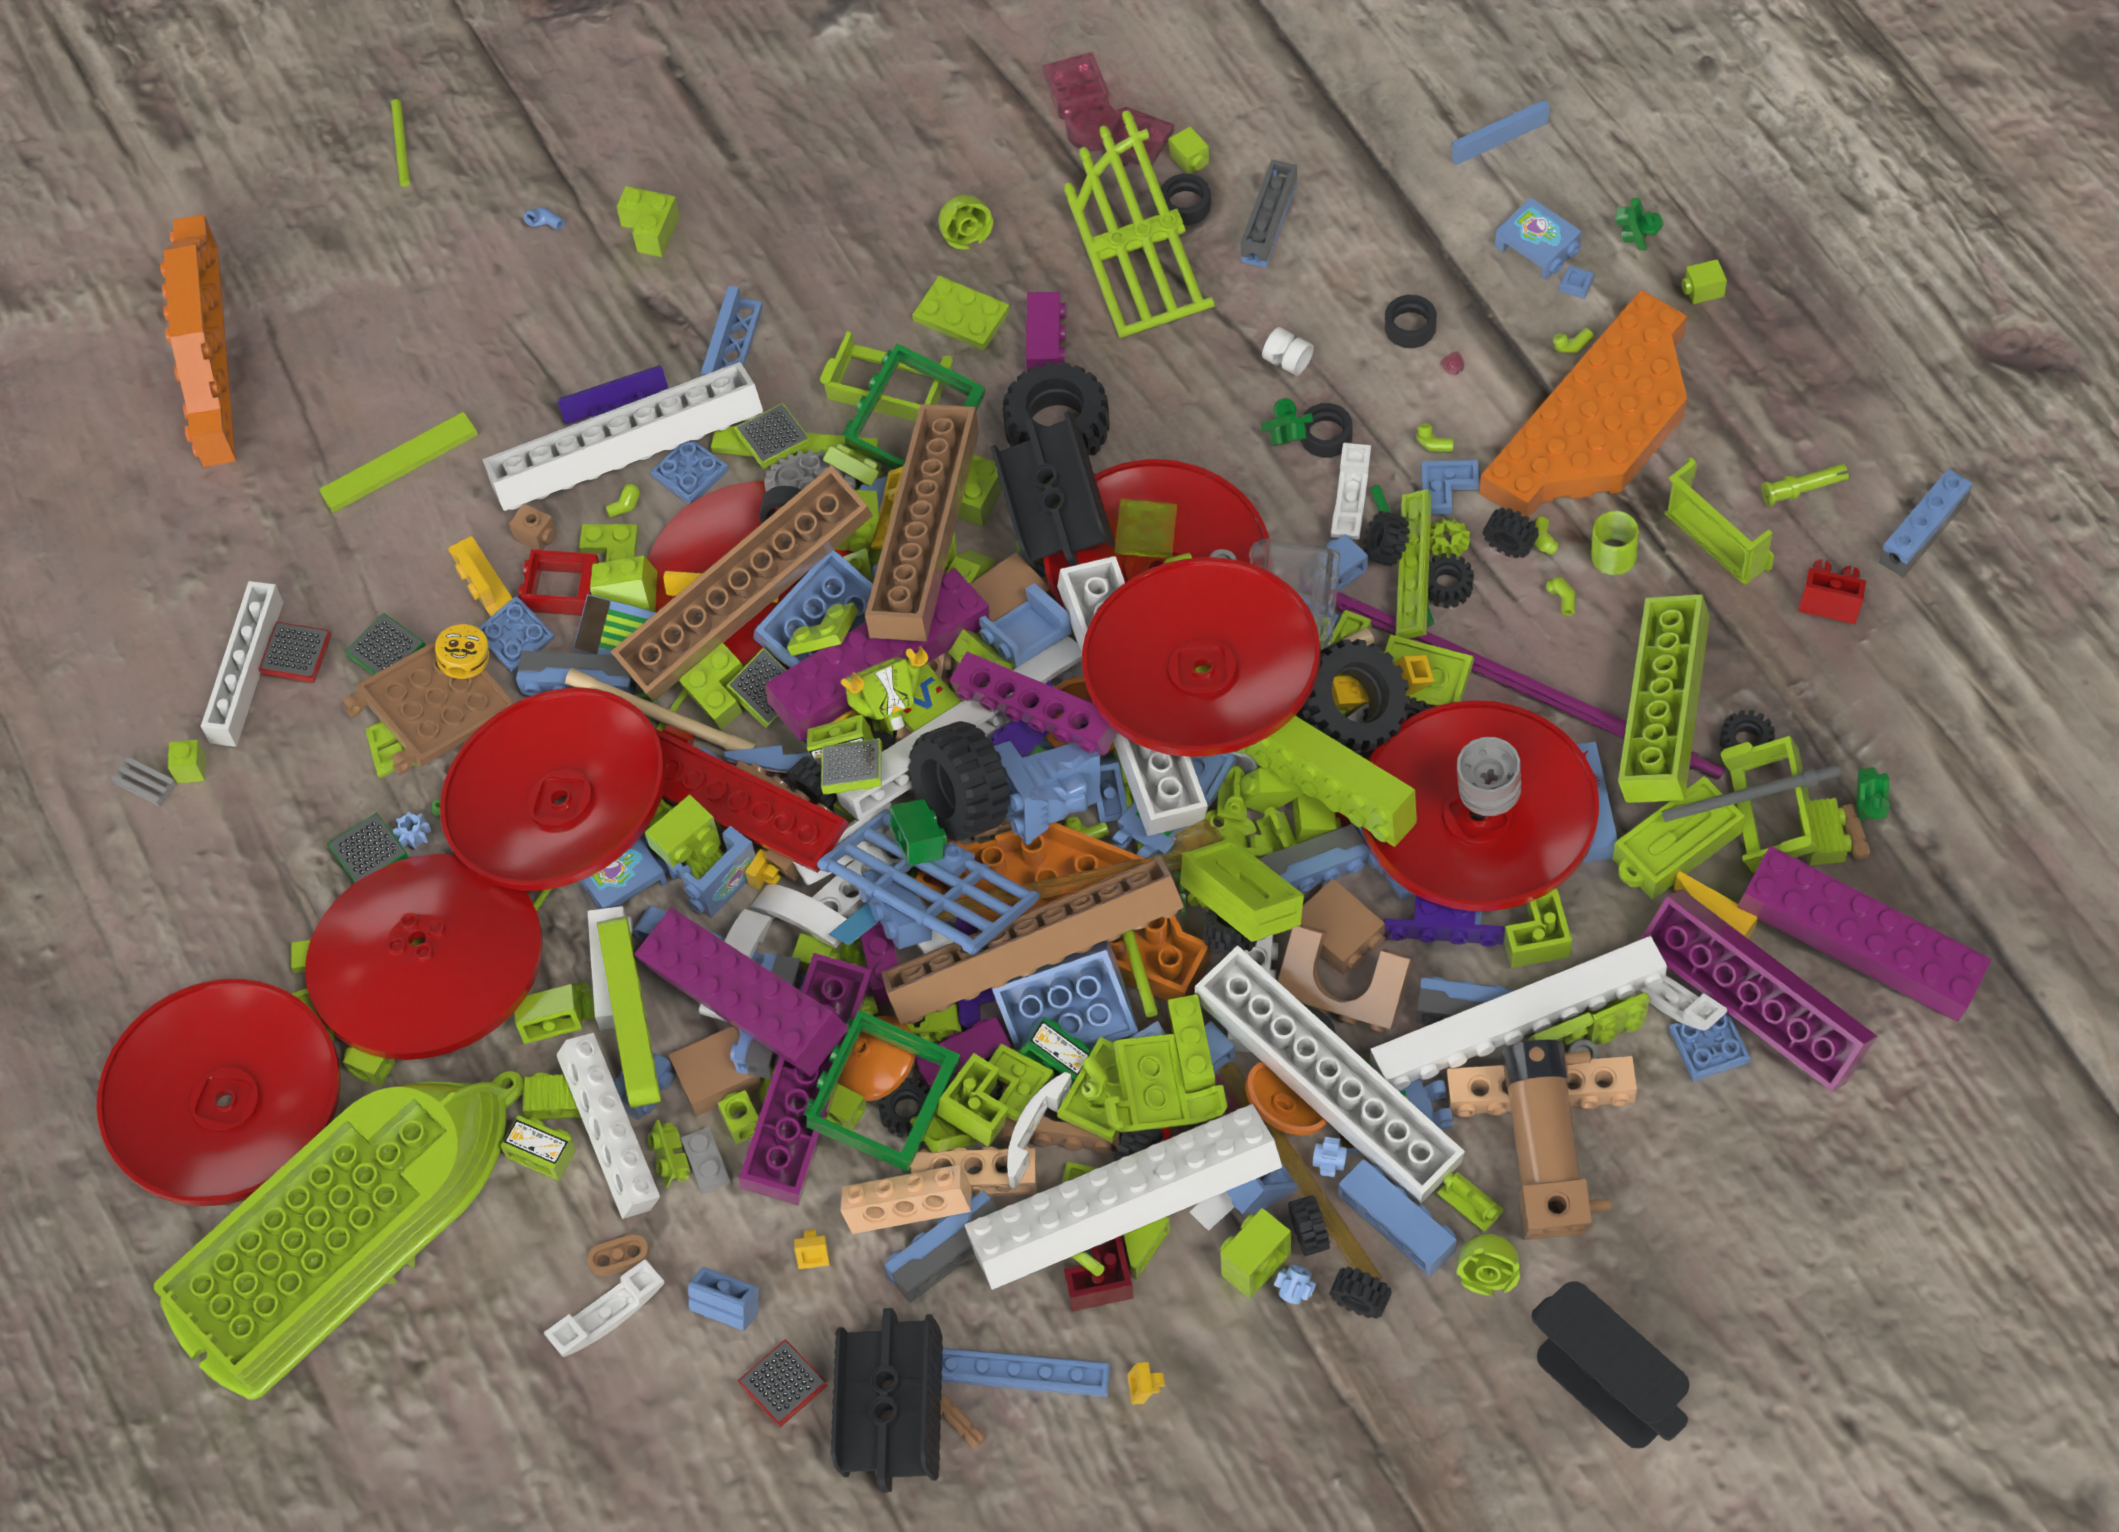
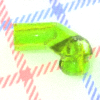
(850, 954)
(585, 992)

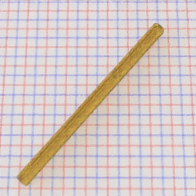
(1066, 883)
(1306, 1182)

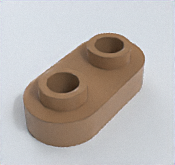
(618, 1253)

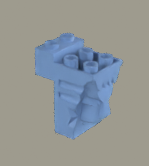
(1048, 786)

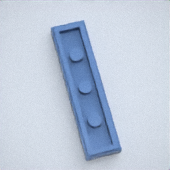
(1500, 132)

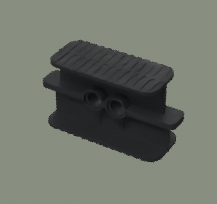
(1080, 516)
(1610, 1367)
(911, 1437)

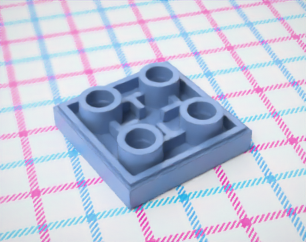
(689, 471)
(515, 630)
(1711, 1049)

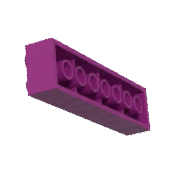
(813, 690)
(1864, 933)
(1759, 990)
(741, 991)
(781, 1142)

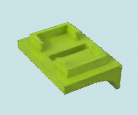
(843, 459)
(379, 737)
(944, 1136)

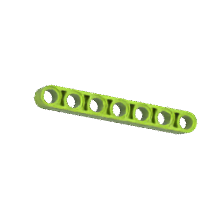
(628, 1012)

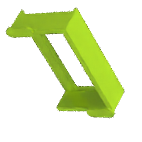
(836, 368)
(1714, 532)
(1746, 757)

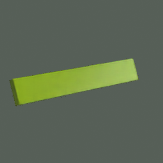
(729, 443)
(398, 462)
(1414, 566)

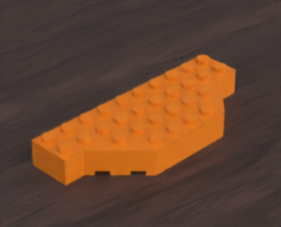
(199, 338)
(1600, 417)
(1170, 956)

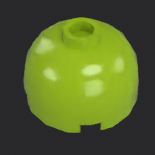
(964, 221)
(1488, 1264)

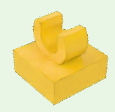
(761, 871)
(811, 1250)
(1143, 1383)

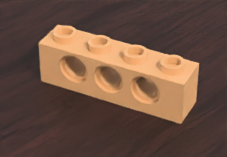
(989, 1160)
(906, 1199)

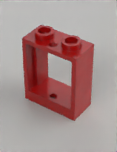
(557, 562)

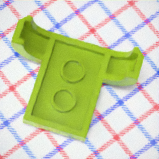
(1156, 1090)

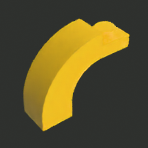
(1351, 694)

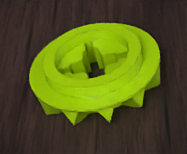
(1459, 542)

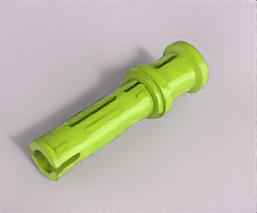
(1792, 487)

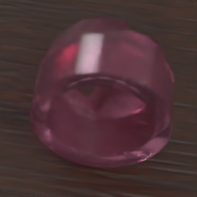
(1453, 363)

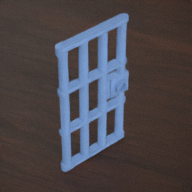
(947, 870)

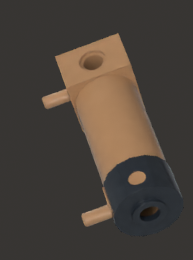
(1546, 1140)

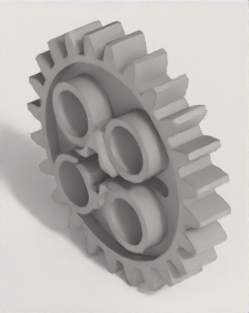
(800, 471)

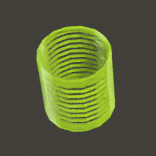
(1603, 553)

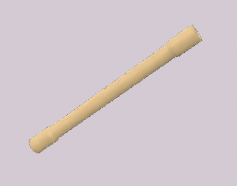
(730, 742)

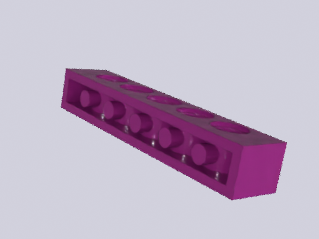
(976, 671)

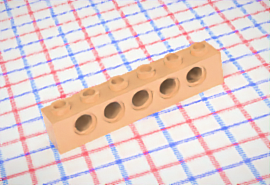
(1615, 1071)

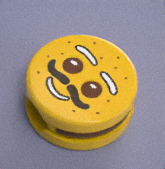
(462, 651)

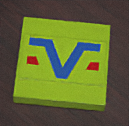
(931, 700)

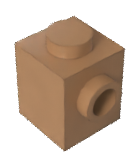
(532, 528)

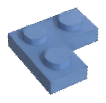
(1444, 476)

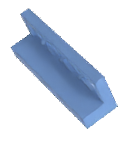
(726, 326)

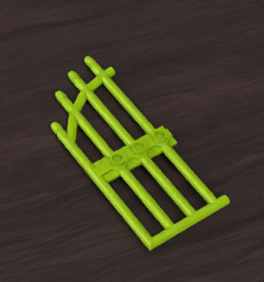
(1133, 236)

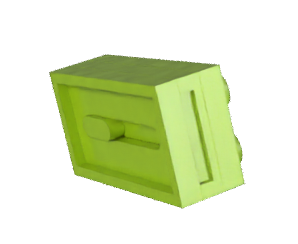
(1660, 849)
(1241, 889)

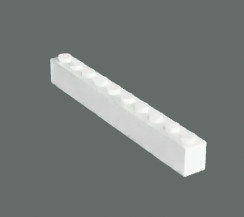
(1054, 664)
(1519, 1014)

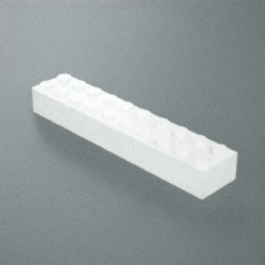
(622, 436)
(1161, 783)
(1328, 1075)
(1123, 1196)

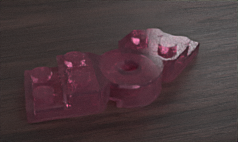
(1084, 104)

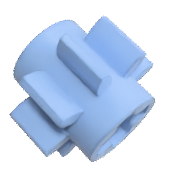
(412, 830)
(1329, 1157)
(1295, 1284)

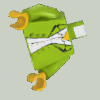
(886, 688)

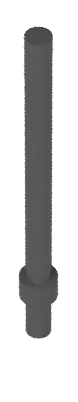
(1809, 778)

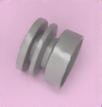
(1488, 762)

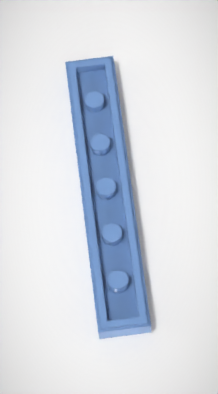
(1025, 1372)

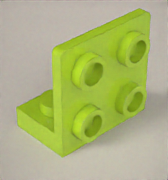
(1617, 1018)

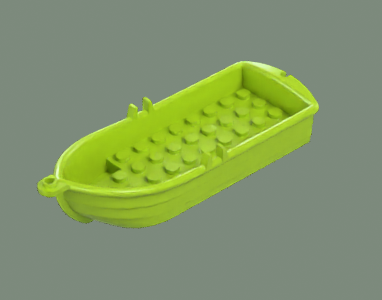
(333, 1227)

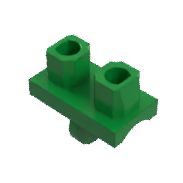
(1637, 223)
(1286, 426)
(1872, 794)

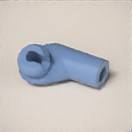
(543, 216)

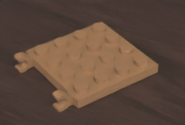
(426, 707)

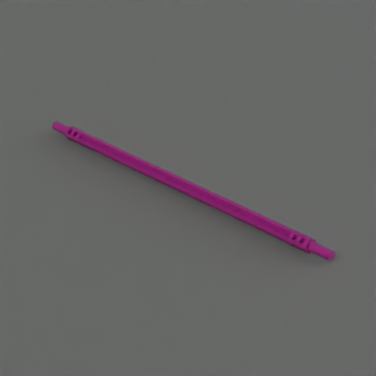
(1515, 680)

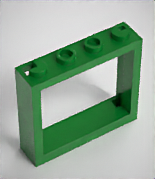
(880, 381)
(902, 1039)

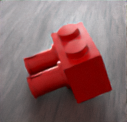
(1832, 594)

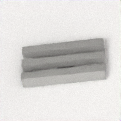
(149, 772)

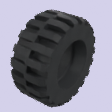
(1057, 386)
(1384, 690)
(960, 779)

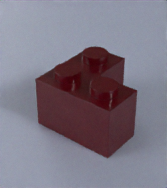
(1111, 1286)

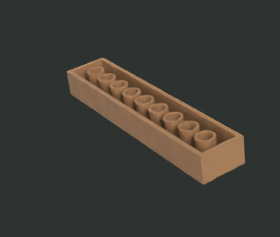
(922, 523)
(742, 583)
(1033, 941)

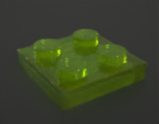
(1145, 528)

